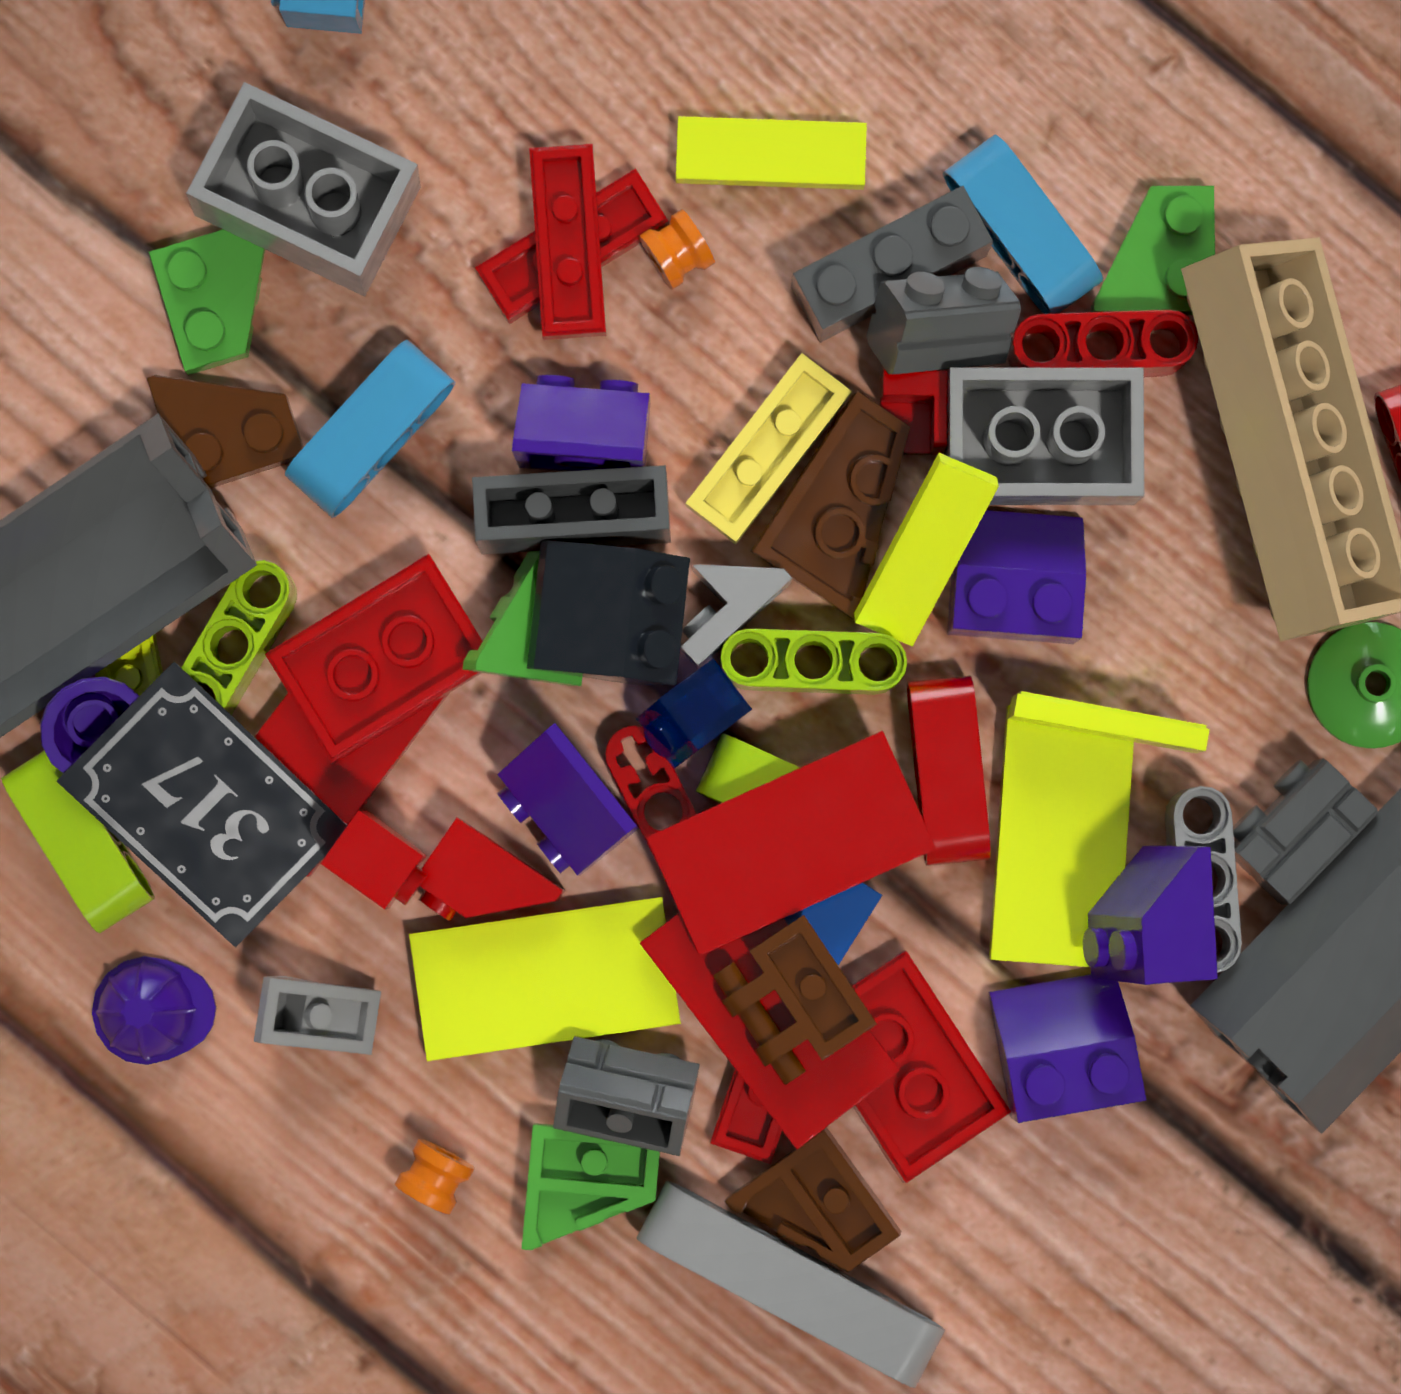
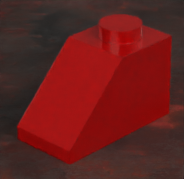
(376, 861)
(480, 877)

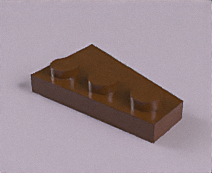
(836, 508)

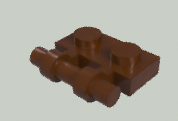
(811, 988)

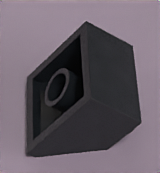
(608, 613)

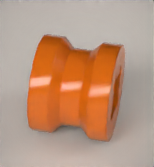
(677, 249)
(434, 1176)

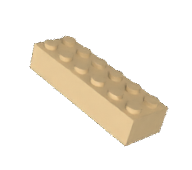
(1297, 435)

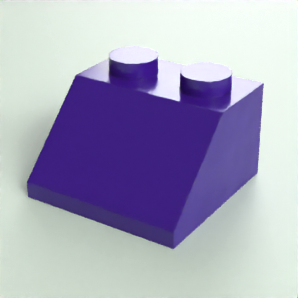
(580, 427)
(1021, 579)
(565, 802)
(1156, 920)
(1066, 1047)

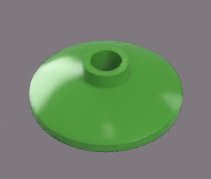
(1339, 689)

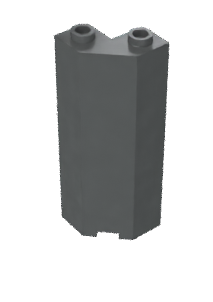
(107, 564)
(1322, 982)

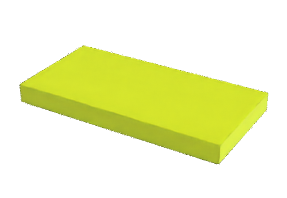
(1056, 839)
(541, 979)

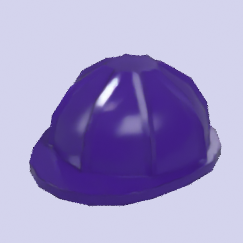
(81, 716)
(152, 1010)

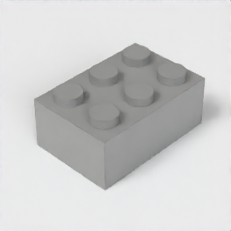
(304, 189)
(1051, 432)

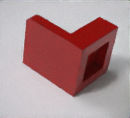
(922, 404)

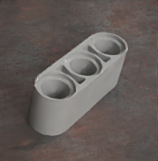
(1221, 841)

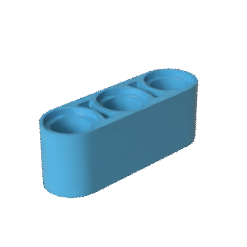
(1025, 227)
(369, 428)

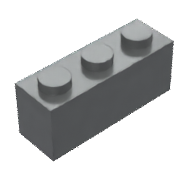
(931, 239)
(572, 507)

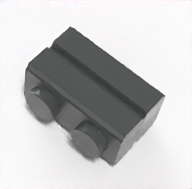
(943, 321)
(1300, 829)
(626, 1095)

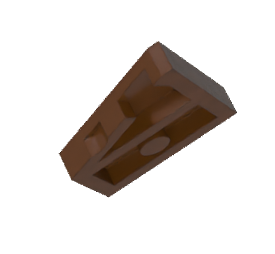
(228, 427)
(819, 1203)

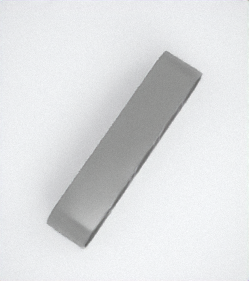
(790, 1284)

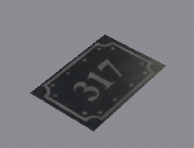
(203, 804)

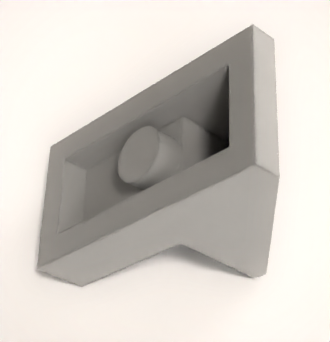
(744, 595)
(317, 1015)

